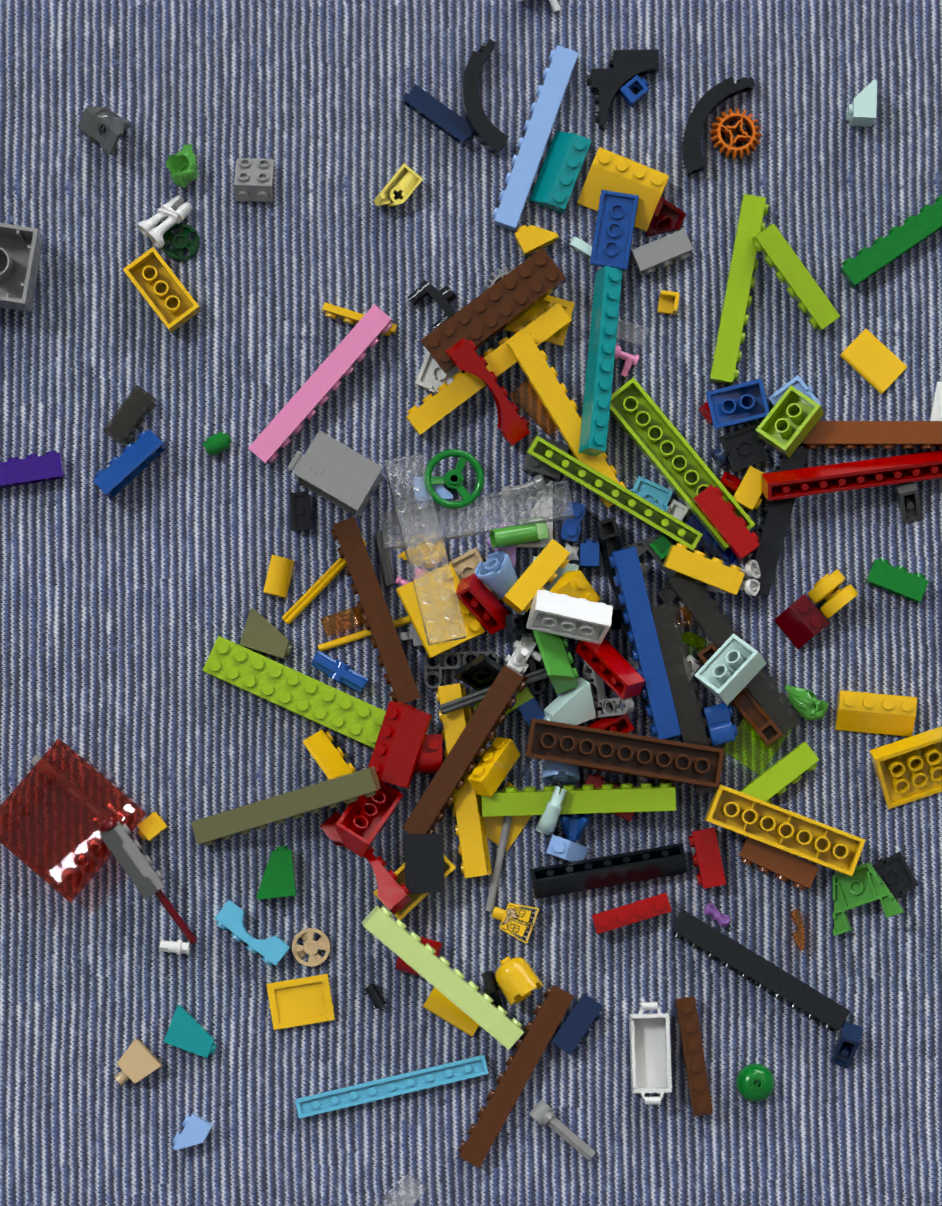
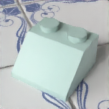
(863, 107)

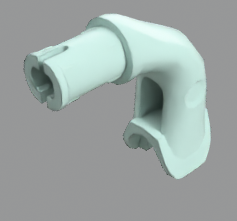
(549, 819)

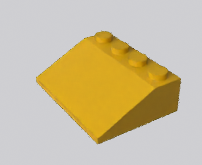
(626, 176)
(410, 603)
(909, 767)

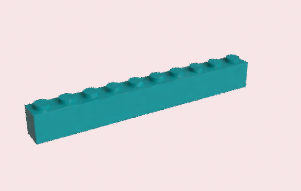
(600, 361)

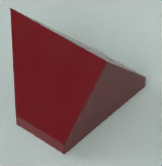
(665, 218)

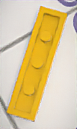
(350, 317)

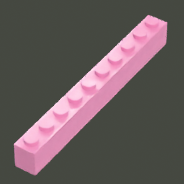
(318, 386)

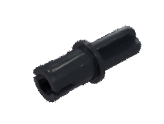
(491, 987)

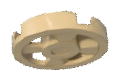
(311, 947)

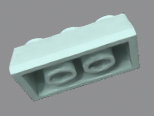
(730, 669)

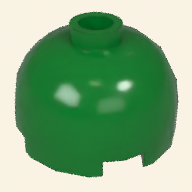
(759, 1074)

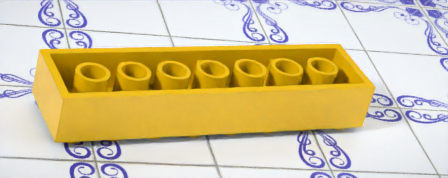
(785, 830)

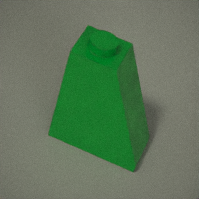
(278, 876)

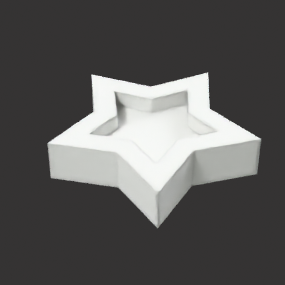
(573, 552)

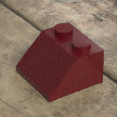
(801, 621)

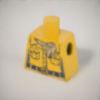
(516, 920)

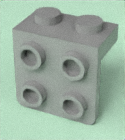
(254, 180)

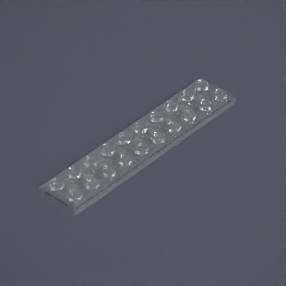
(492, 511)
(425, 549)

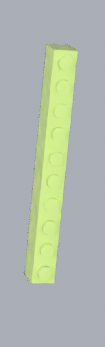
(442, 977)

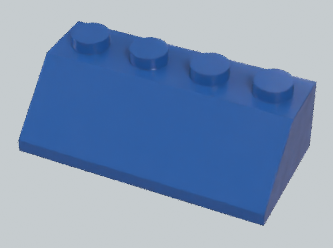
(129, 464)

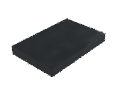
(424, 863)

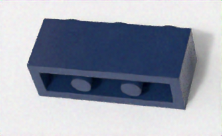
(577, 1024)

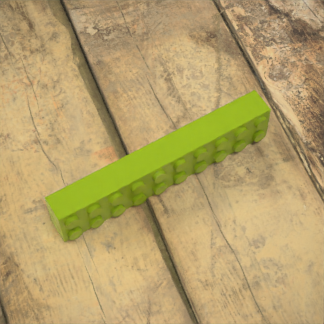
(668, 451)
(295, 691)

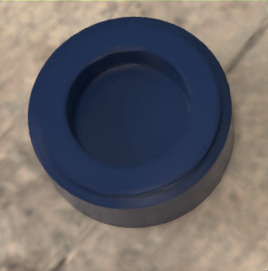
(718, 457)

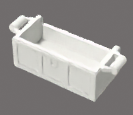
(650, 1053)

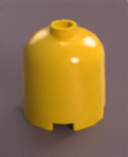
(516, 979)

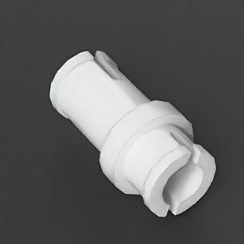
(175, 947)

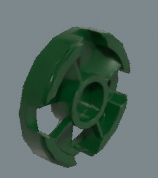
(181, 242)

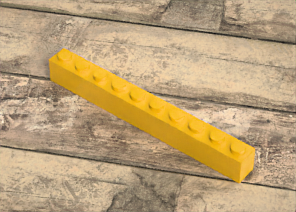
(498, 361)
(556, 402)
(467, 803)

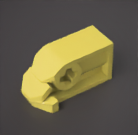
(404, 182)

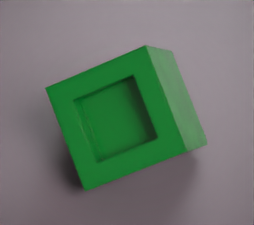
(660, 547)

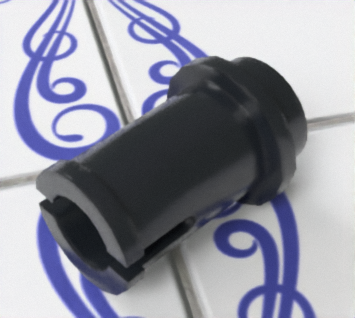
(375, 995)

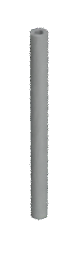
(498, 863)

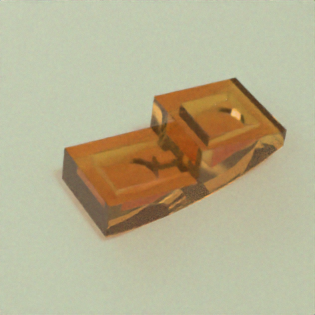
(342, 621)
(799, 934)

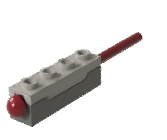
(139, 868)

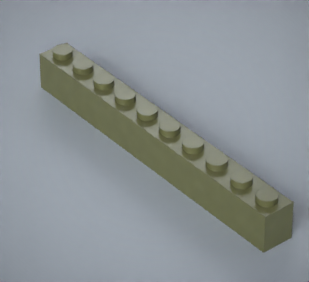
(285, 805)

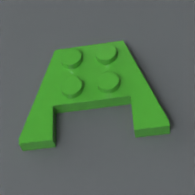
(858, 890)

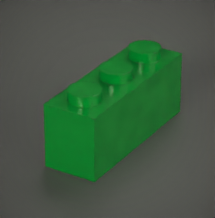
(897, 580)

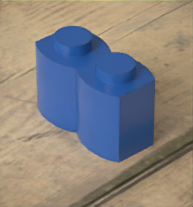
(571, 528)
(719, 723)

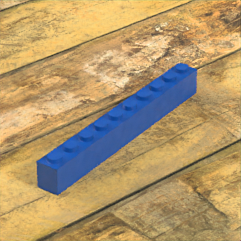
(645, 643)

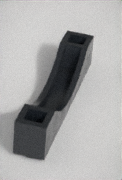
(610, 540)

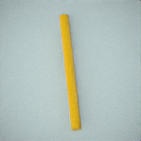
(358, 635)

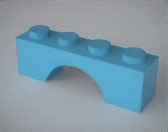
(232, 917)

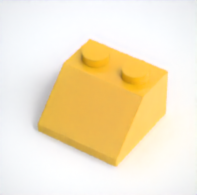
(575, 585)

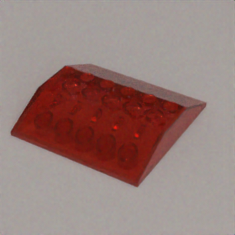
(58, 818)

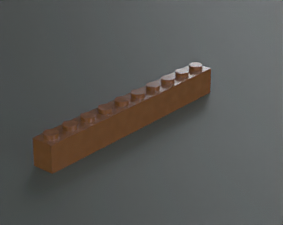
(376, 611)
(466, 751)
(516, 1075)

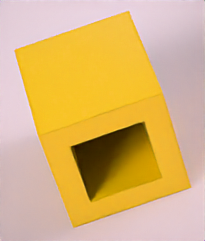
(151, 827)

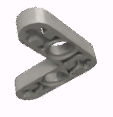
(600, 698)

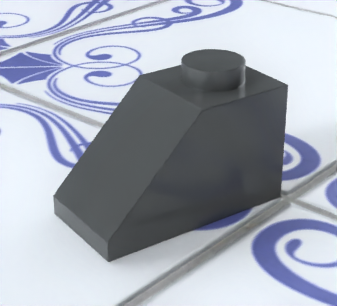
(908, 501)

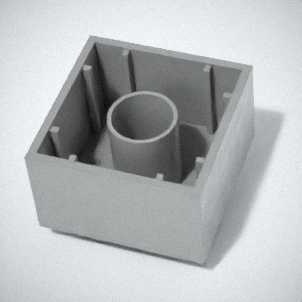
(19, 265)

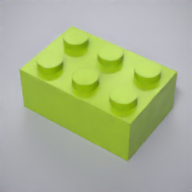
(790, 421)

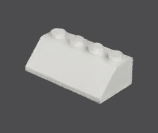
(569, 616)

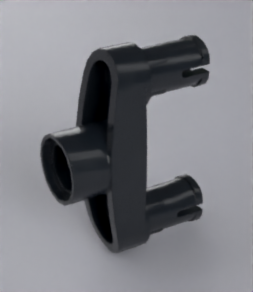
(443, 299)

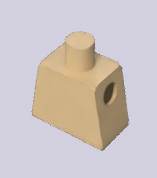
(136, 1063)

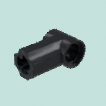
(533, 666)

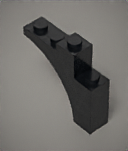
(608, 81)

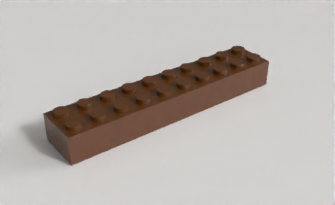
(624, 753)

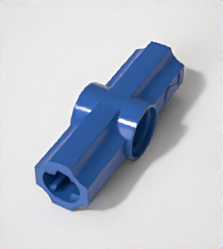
(339, 671)

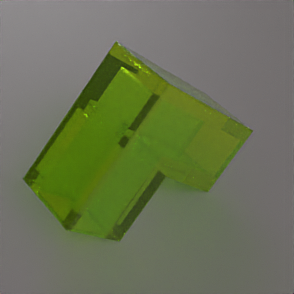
(693, 640)

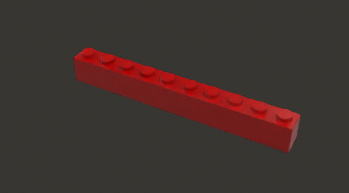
(852, 475)

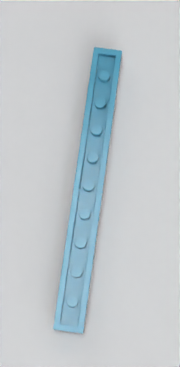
(391, 1086)

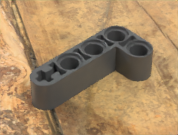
(443, 666)

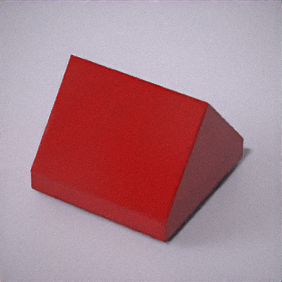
(730, 482)

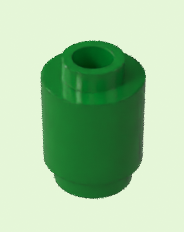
(217, 443)

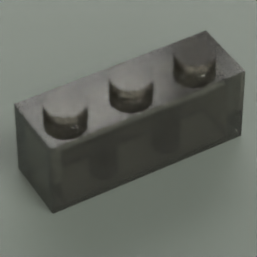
(130, 416)

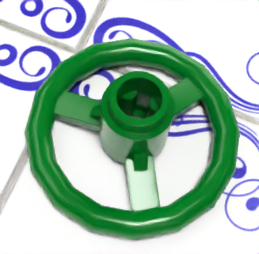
(456, 473)

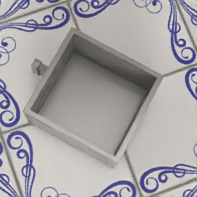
(337, 473)

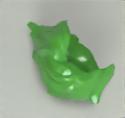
(183, 166)
(806, 703)

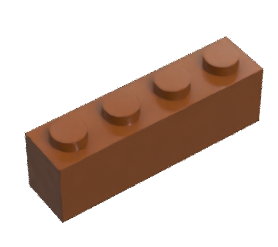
(779, 862)

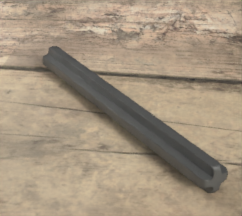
(479, 695)

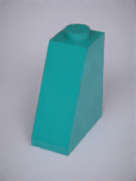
(189, 1034)

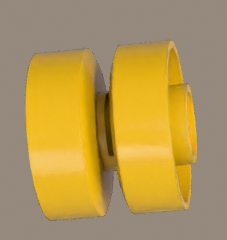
(835, 597)

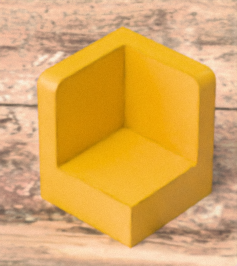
(668, 302)

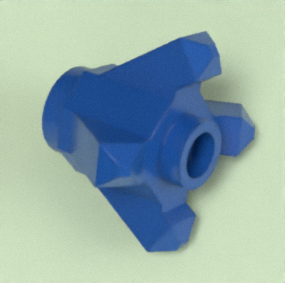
(574, 825)

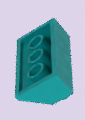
(560, 171)

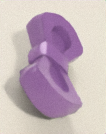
(722, 919)

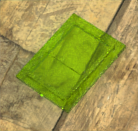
(750, 750)

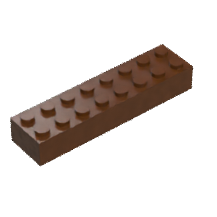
(496, 307)

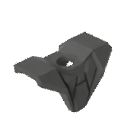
(95, 118)

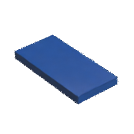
(614, 230)

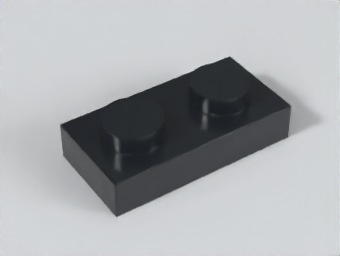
(300, 511)

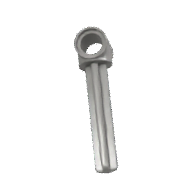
(544, 1115)

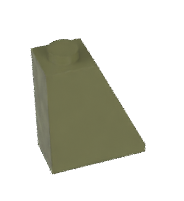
(264, 637)

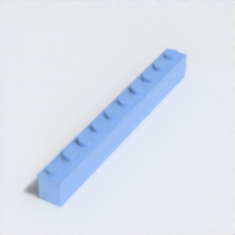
(535, 139)

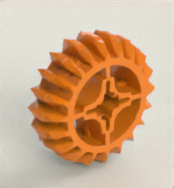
(741, 137)

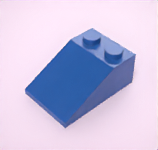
(738, 404)

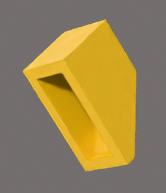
(533, 238)

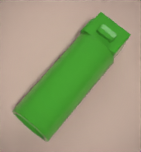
(518, 535)

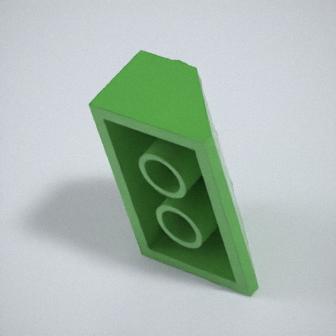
(557, 661)

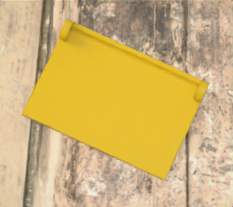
(873, 361)
(494, 826)
(448, 1011)

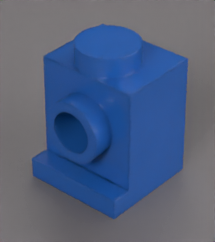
(635, 83)

